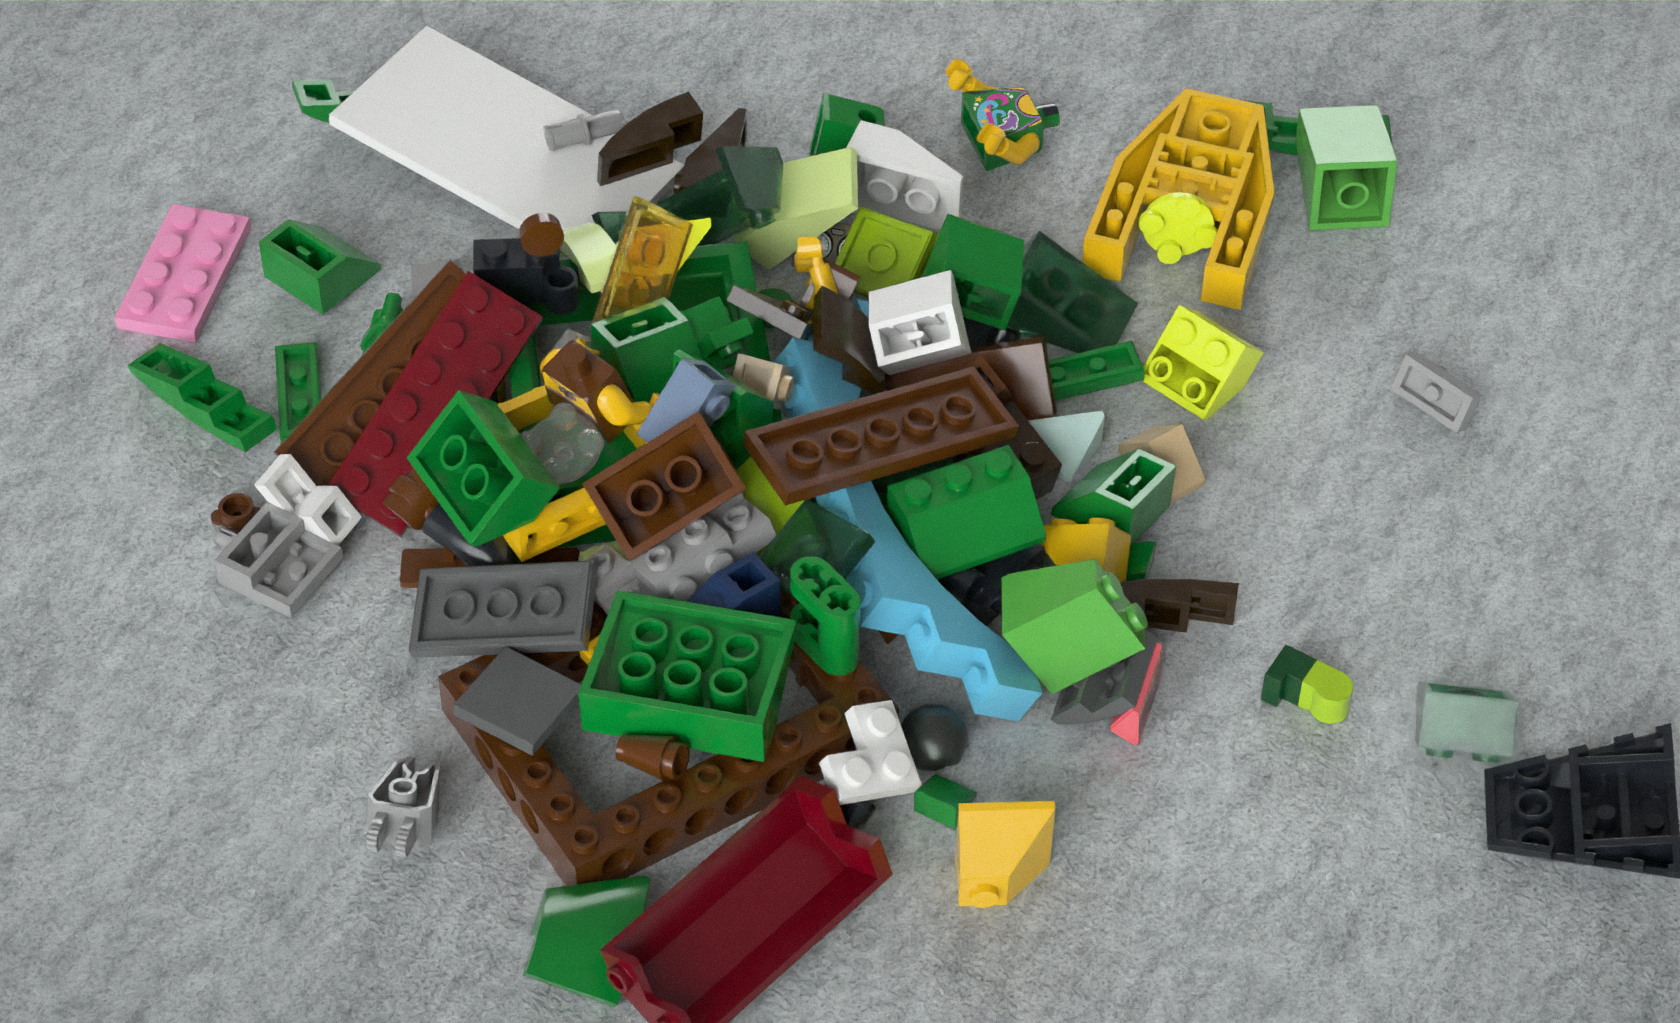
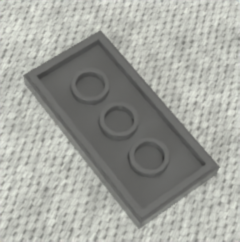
(502, 607)

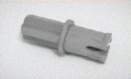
(583, 129)

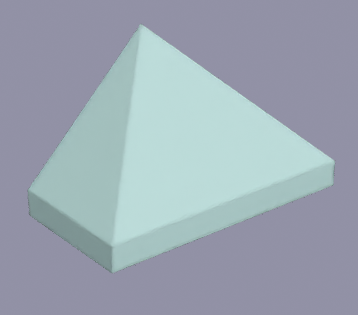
(1072, 439)

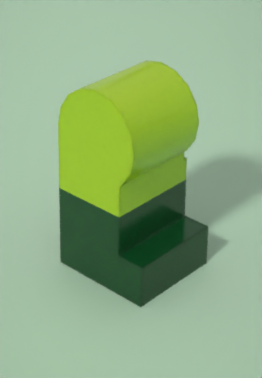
(1308, 685)

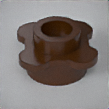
(234, 512)

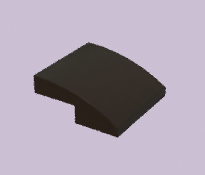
(844, 335)

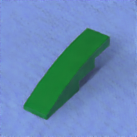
(197, 395)

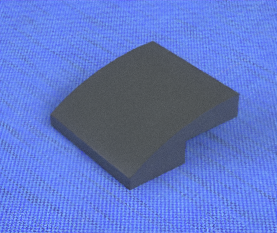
(1106, 691)

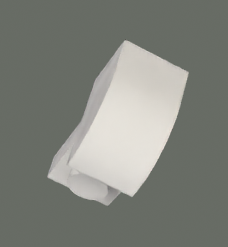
(322, 508)

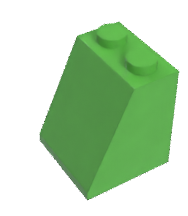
(1345, 167)
(1069, 621)

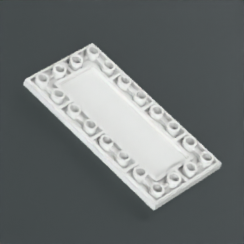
(484, 135)

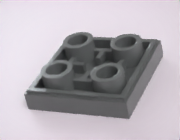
(518, 700)

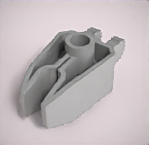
(403, 807)

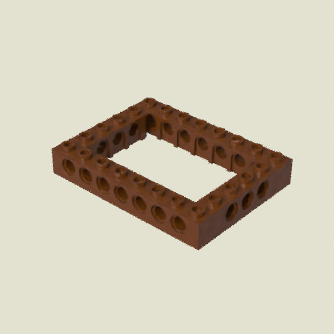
(671, 812)

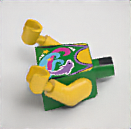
(1000, 121)

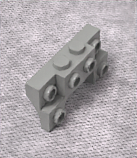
(687, 558)

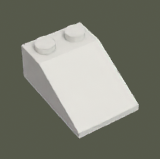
(904, 178)

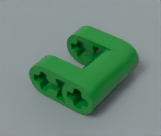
(836, 611)

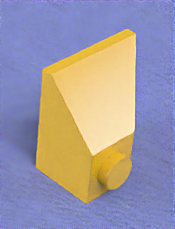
(1001, 849)

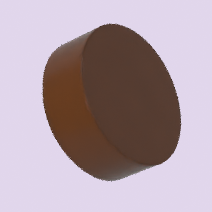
(541, 234)

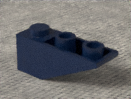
(743, 587)

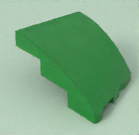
(575, 926)

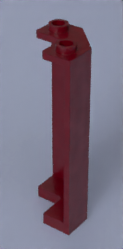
(747, 910)

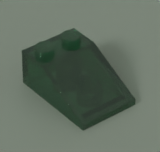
(1067, 300)

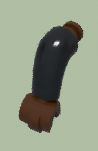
(421, 511)

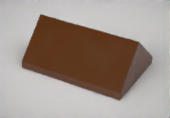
(664, 486)

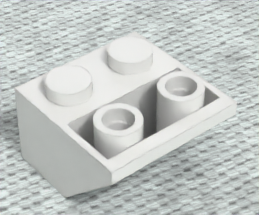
(917, 323)

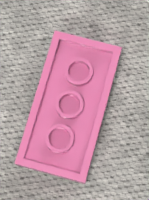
(183, 273)

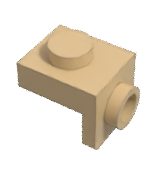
(765, 377)

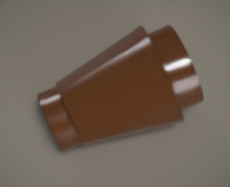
(654, 754)

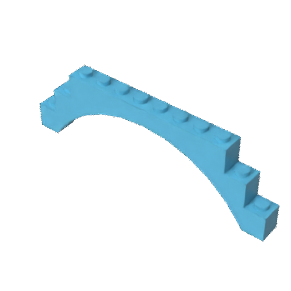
(893, 582)

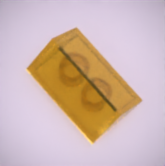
(643, 259)

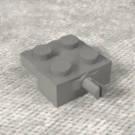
(275, 559)

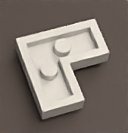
(882, 757)

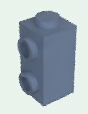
(690, 389)

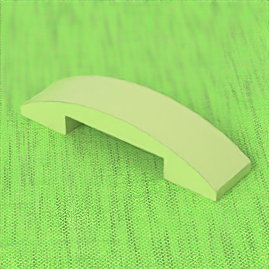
(591, 252)

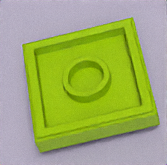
(884, 251)

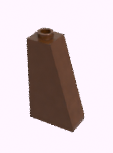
(1018, 363)

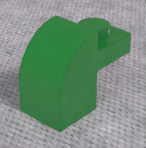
(716, 334)

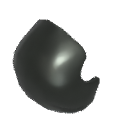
(935, 736)

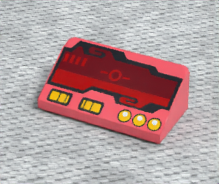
(1132, 722)

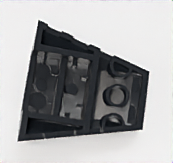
(1591, 806)

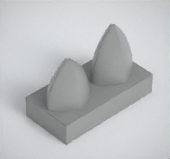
(1435, 391)

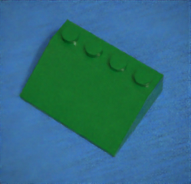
(688, 674)

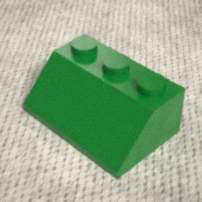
(481, 470)
(967, 512)

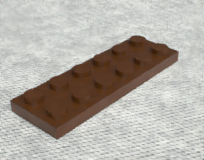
(341, 416)
(879, 435)

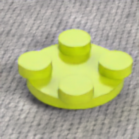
(1178, 226)

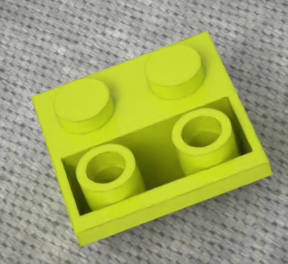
(1199, 363)

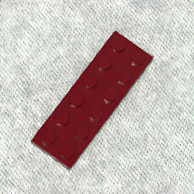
(465, 351)

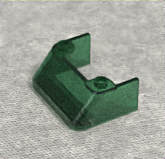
(734, 198)

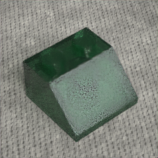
(1465, 721)

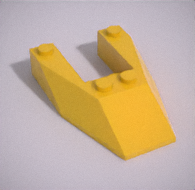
(1198, 148)

